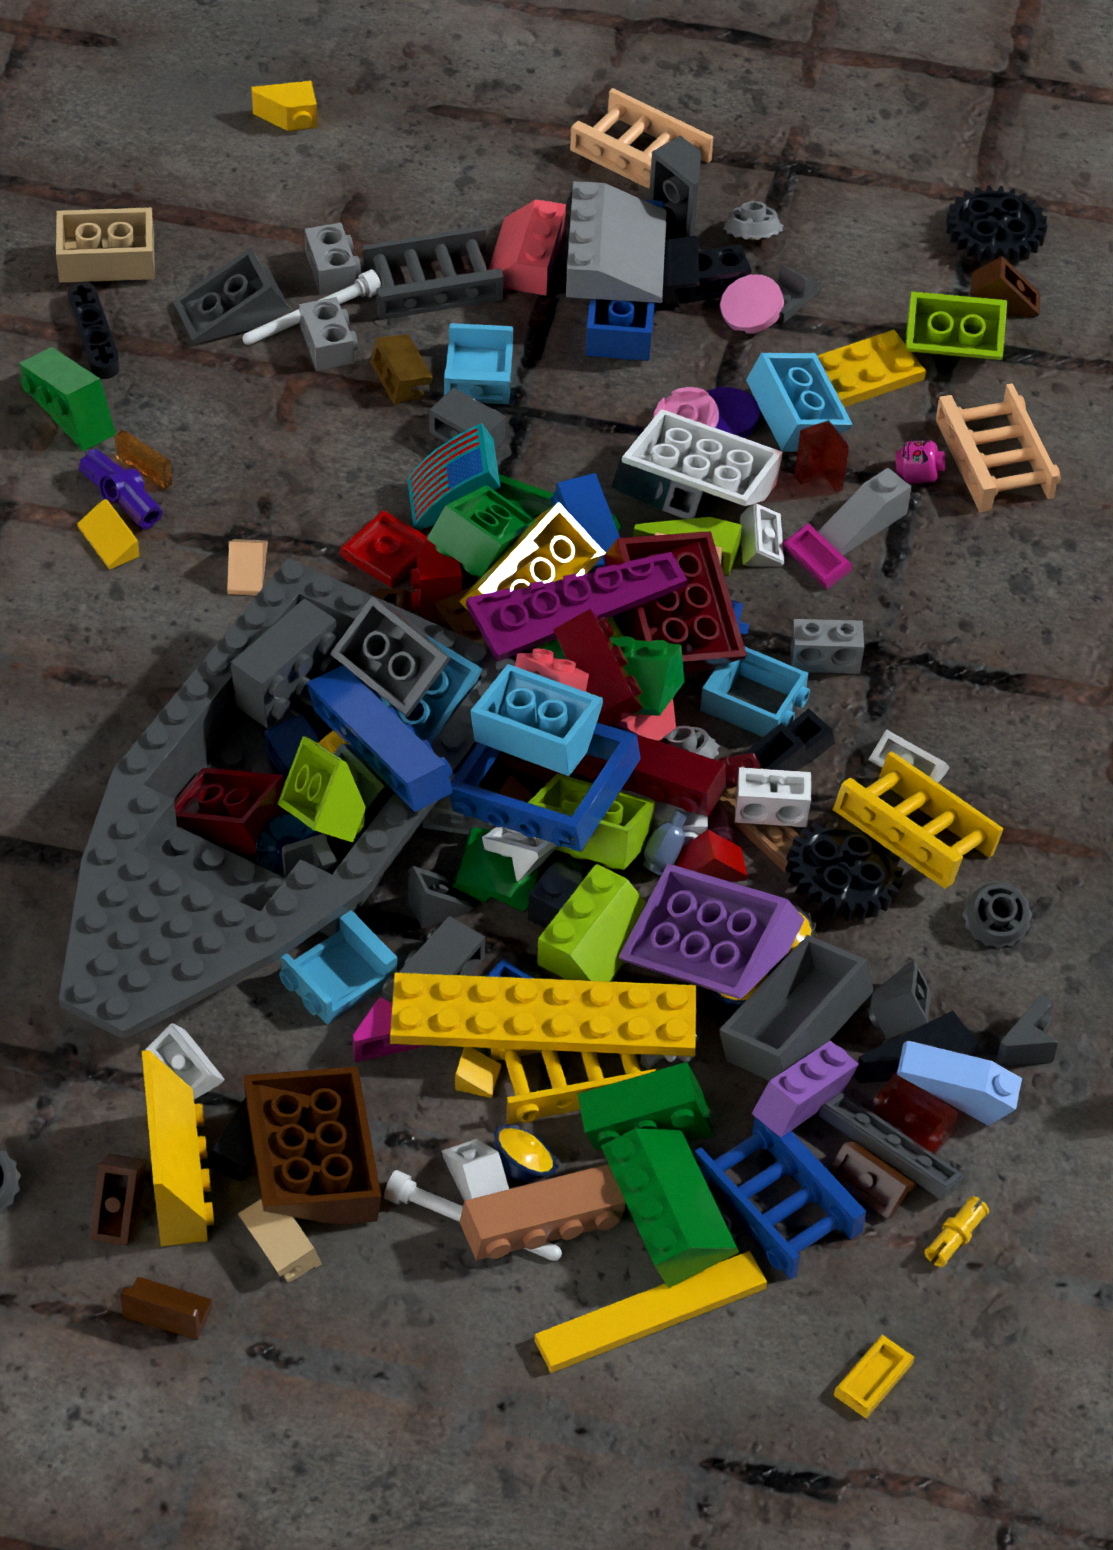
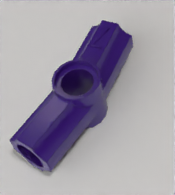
(121, 487)

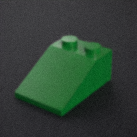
(478, 529)

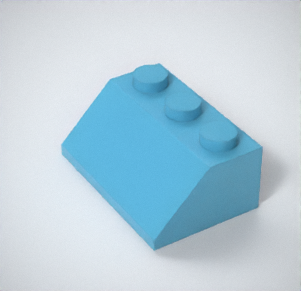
(795, 396)
(536, 719)

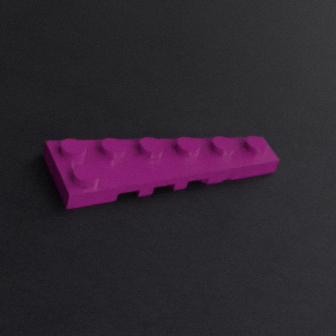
(527, 616)

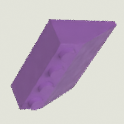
(711, 932)

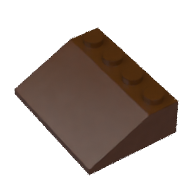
(313, 1145)

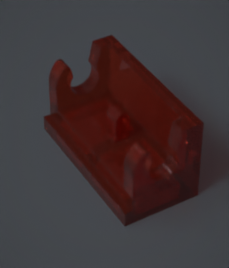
(915, 1113)

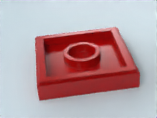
(385, 548)

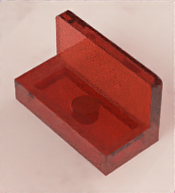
(822, 454)

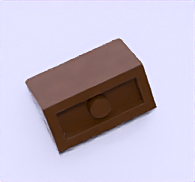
(871, 1178)
(166, 1307)

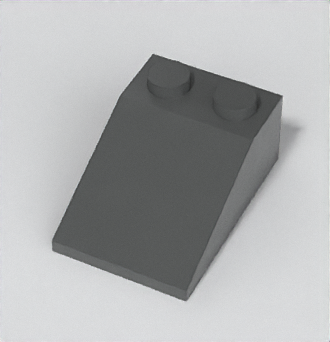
(231, 300)
(390, 655)

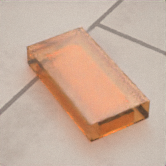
(143, 459)

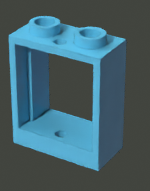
(763, 671)

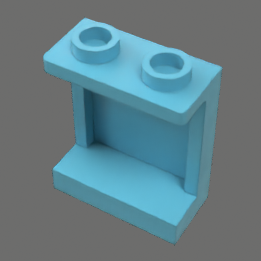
(480, 361)
(339, 969)

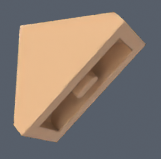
(246, 566)

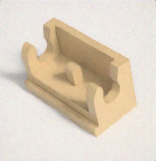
(281, 1241)

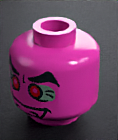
(919, 462)

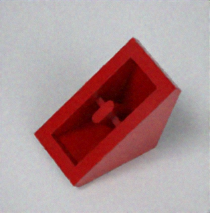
(713, 857)

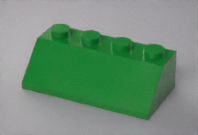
(653, 664)
(669, 1202)

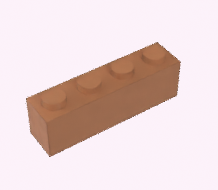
(542, 1212)

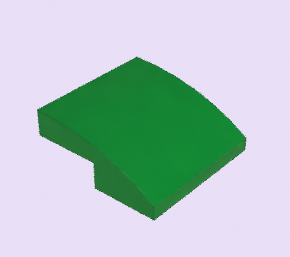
(491, 874)

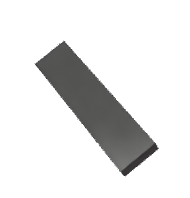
(891, 1145)

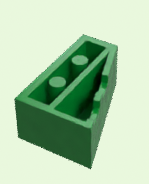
(69, 396)
(650, 1101)

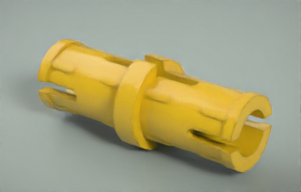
(956, 1231)

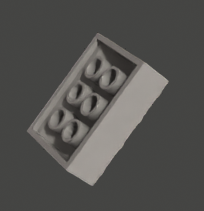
(614, 245)

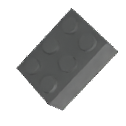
(276, 666)

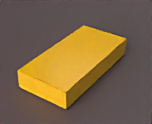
(874, 1376)

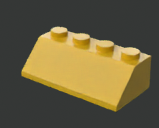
(543, 552)

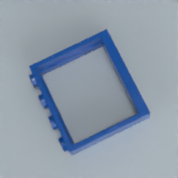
(607, 743)

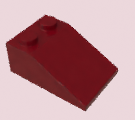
(230, 807)

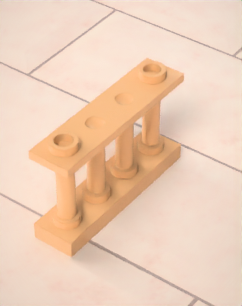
(618, 154)
(975, 464)

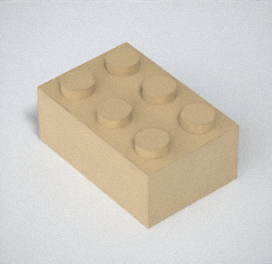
(105, 245)

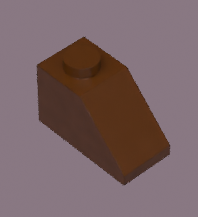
(1004, 282)
(117, 1198)

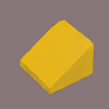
(476, 1073)

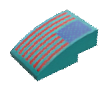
(451, 473)

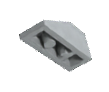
(868, 511)

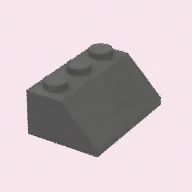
(676, 182)

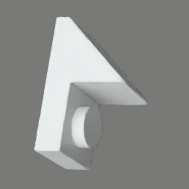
(525, 851)

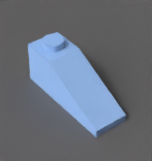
(961, 1080)

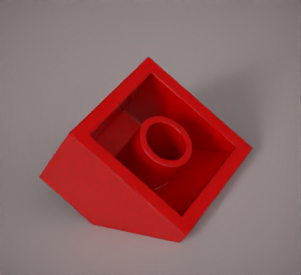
(434, 579)

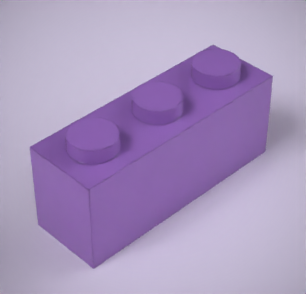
(804, 1088)

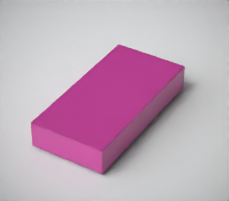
(817, 556)

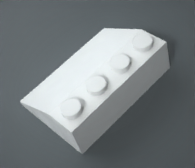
(706, 458)

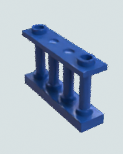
(792, 1160)

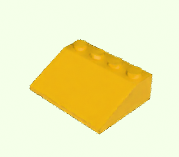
(176, 1155)

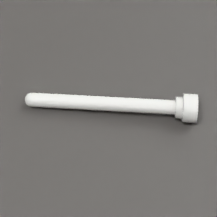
(363, 286)
(403, 1189)

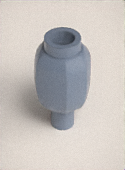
(665, 843)

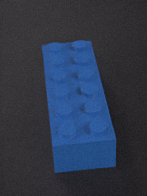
(620, 327)

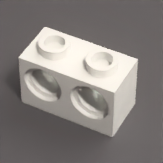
(773, 797)

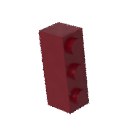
(588, 644)

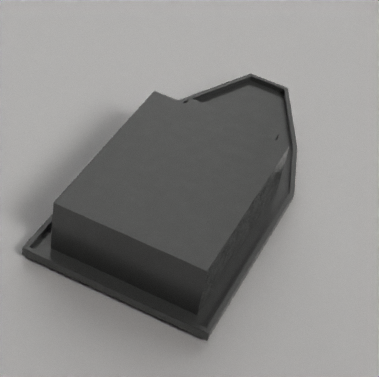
(179, 917)

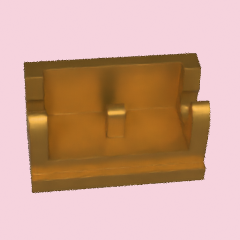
(400, 367)

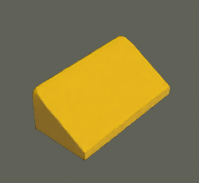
(109, 535)

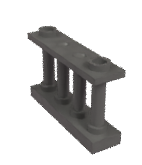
(433, 294)

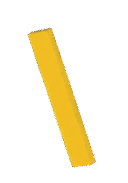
(649, 1312)

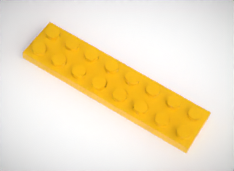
(543, 1014)

